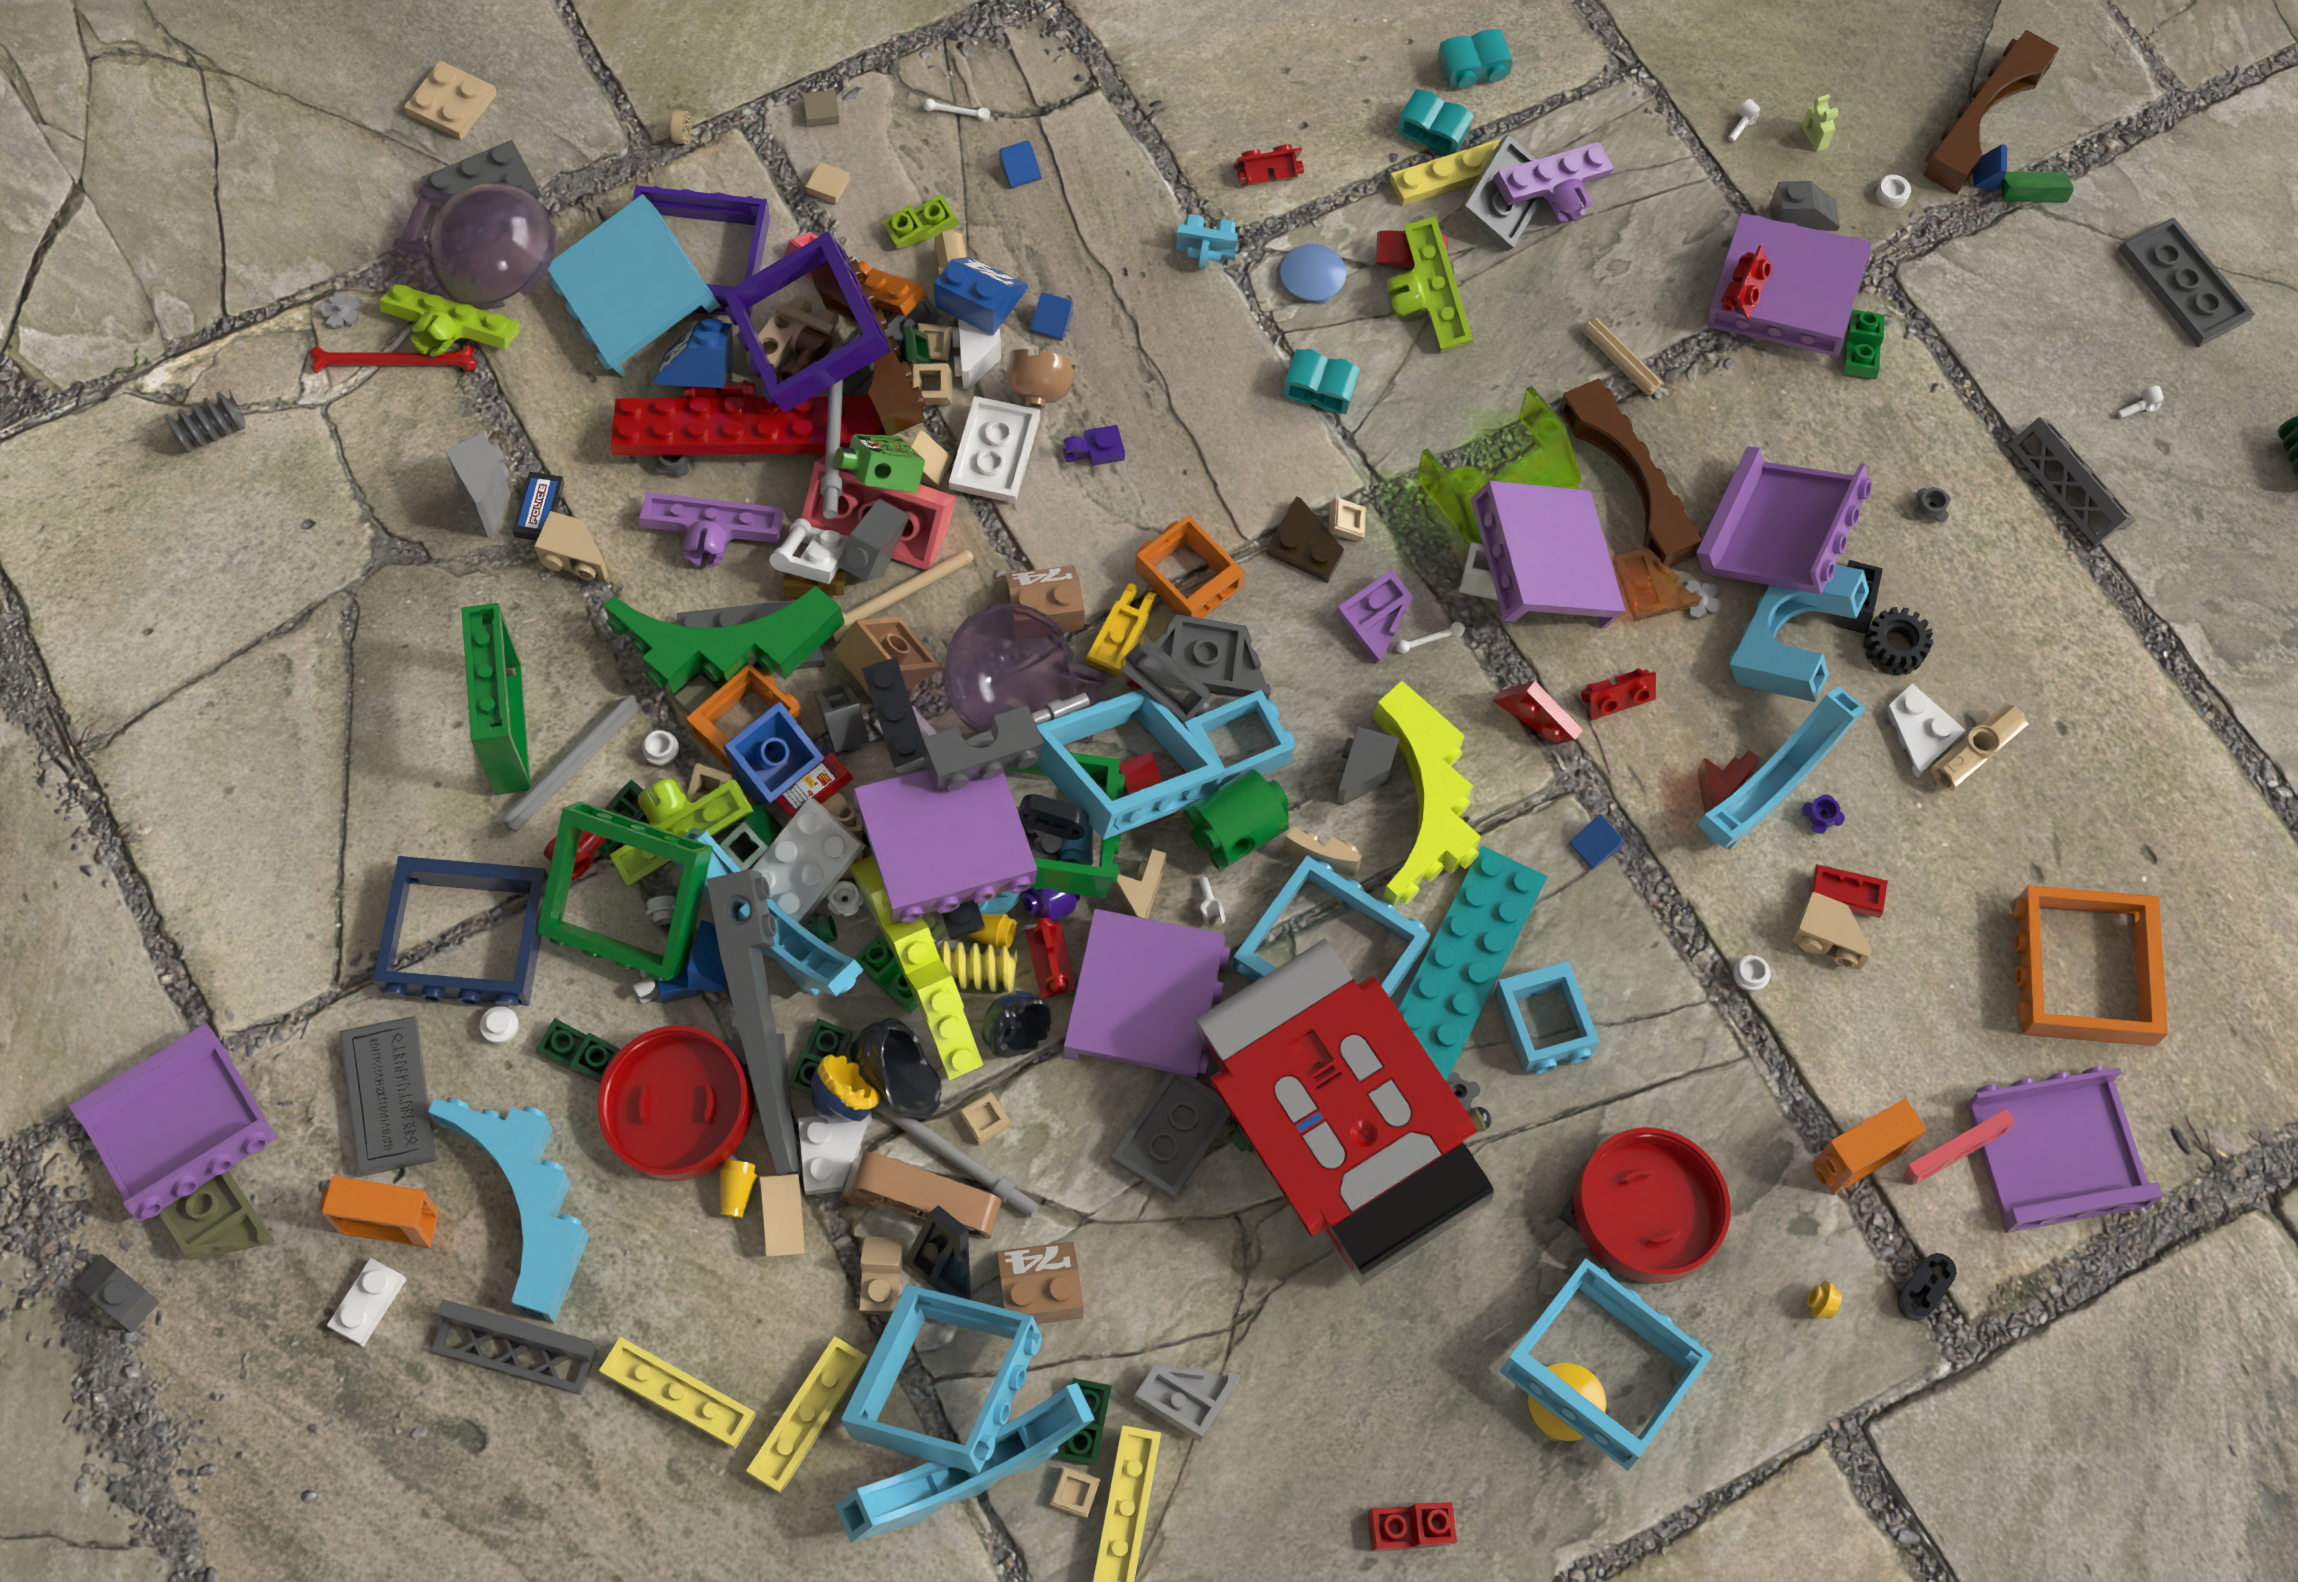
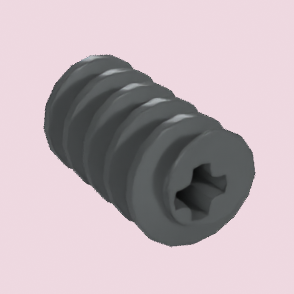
(206, 421)

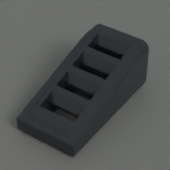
(1864, 618)

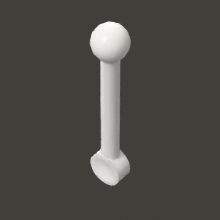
(982, 114)
(1456, 630)

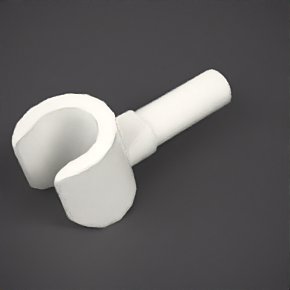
(1749, 113)
(2151, 402)
(1210, 906)
(646, 988)

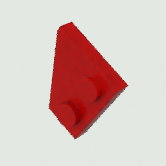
(1538, 710)

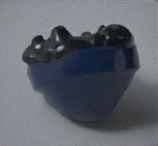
(1016, 1024)

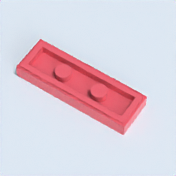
(1959, 1147)

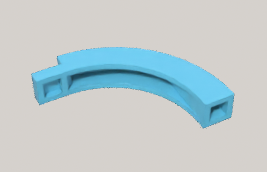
(1784, 771)

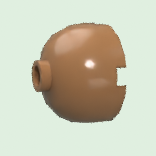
(1039, 377)

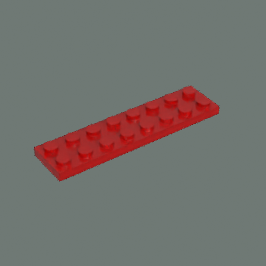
(733, 425)

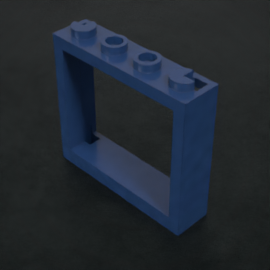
(467, 876)

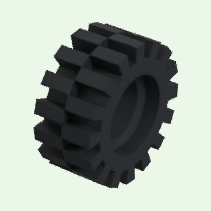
(1905, 625)

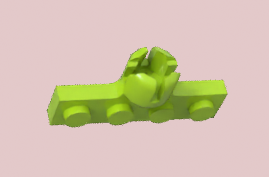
(1431, 286)
(444, 321)
(672, 811)

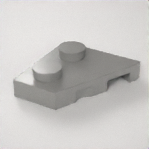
(1186, 1396)

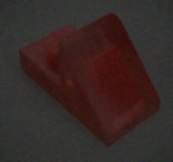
(1719, 784)

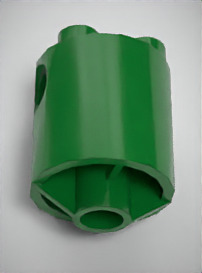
(1238, 818)

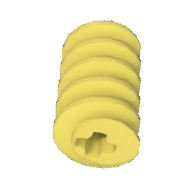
(980, 966)

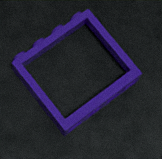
(720, 208)
(835, 365)

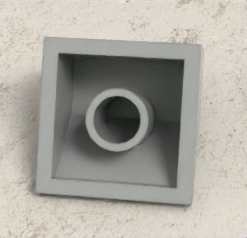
(481, 478)

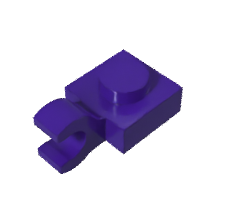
(1099, 445)

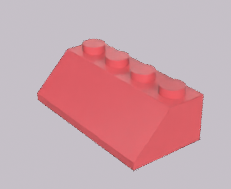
(923, 533)

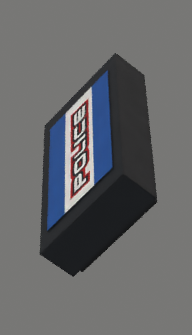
(539, 497)

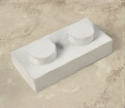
(366, 1302)

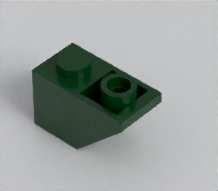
(750, 836)

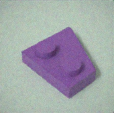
(1376, 613)

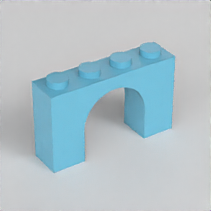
(1783, 669)

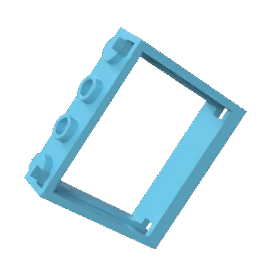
(1143, 806)
(1349, 891)
(891, 1352)
(1575, 1408)

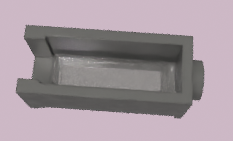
(1166, 680)

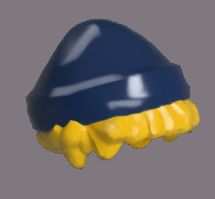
(841, 1092)

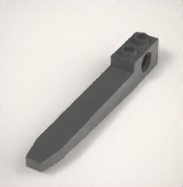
(745, 973)

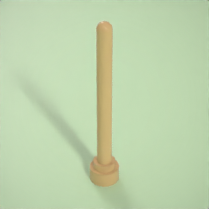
(902, 591)

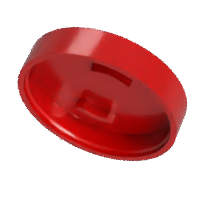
(675, 1103)
(1652, 1205)

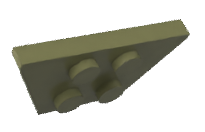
(215, 1220)

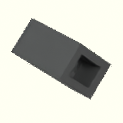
(1368, 764)

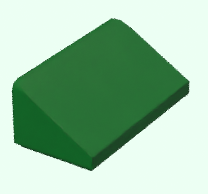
(2036, 187)

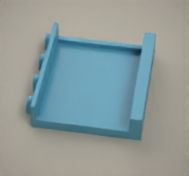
(628, 283)

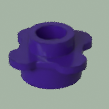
(1826, 804)

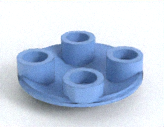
(1312, 273)

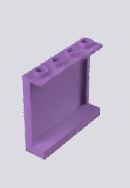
(1809, 286)
(1783, 524)
(1546, 551)
(944, 843)
(1144, 991)
(173, 1122)
(2065, 1151)

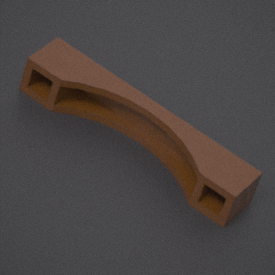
(2021, 70)
(890, 391)
(1597, 420)

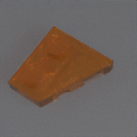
(1650, 586)

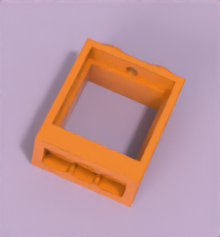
(1208, 597)
(749, 678)
(1868, 1146)
(380, 1211)

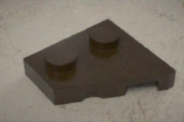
(1305, 543)

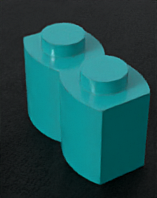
(1475, 58)
(1435, 122)
(1321, 381)

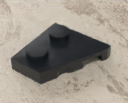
(942, 1254)

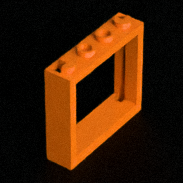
(2149, 967)

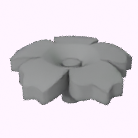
(341, 310)
(1708, 603)

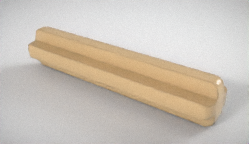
(1622, 356)

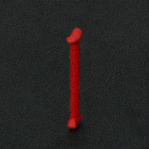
(323, 359)

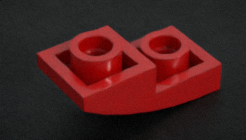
(1394, 249)
(1140, 774)
(1412, 1526)

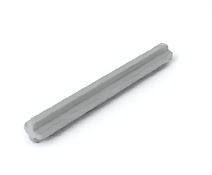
(570, 763)

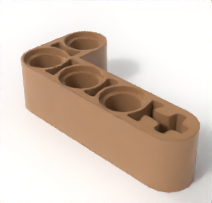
(915, 1191)

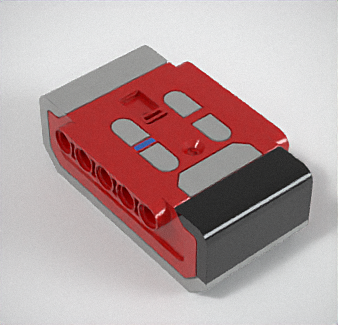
(1345, 1110)

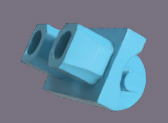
(1206, 242)

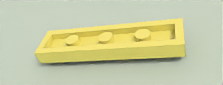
(1441, 174)
(677, 1392)
(807, 1415)
(1127, 1505)

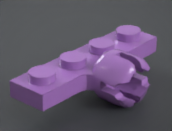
(1556, 179)
(710, 523)

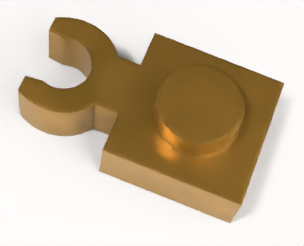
(797, 586)

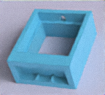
(1268, 712)
(1537, 983)

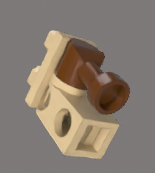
(799, 332)

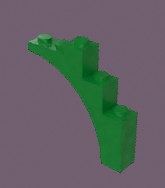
(775, 641)

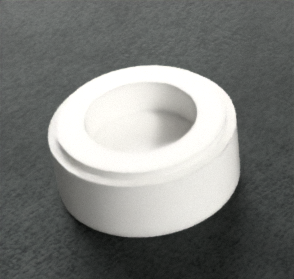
(1893, 191)

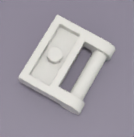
(819, 558)

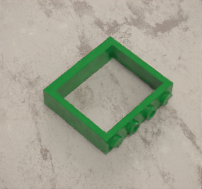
(495, 699)
(642, 836)
(1082, 878)

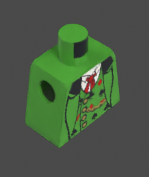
(882, 462)

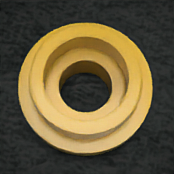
(1824, 1300)

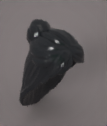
(898, 1068)

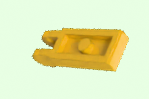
(1120, 631)

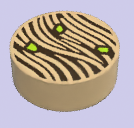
(680, 127)

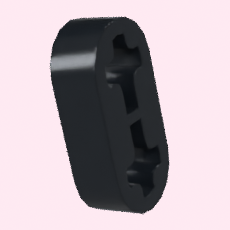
(1053, 817)
(1919, 1282)

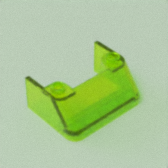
(1549, 466)

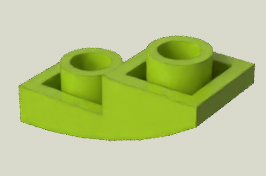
(918, 225)

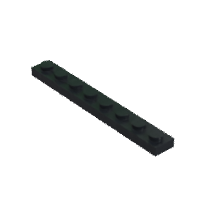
(904, 746)

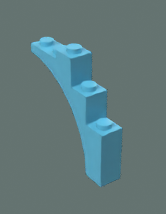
(802, 955)
(549, 1243)
(927, 1488)

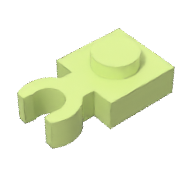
(1819, 123)

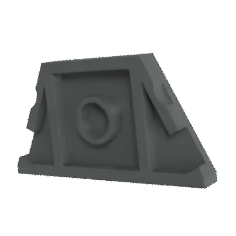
(1215, 654)

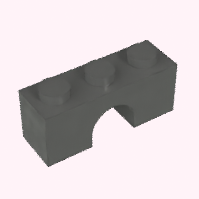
(956, 763)

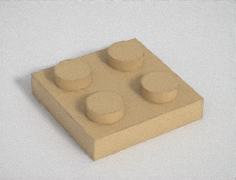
(450, 100)

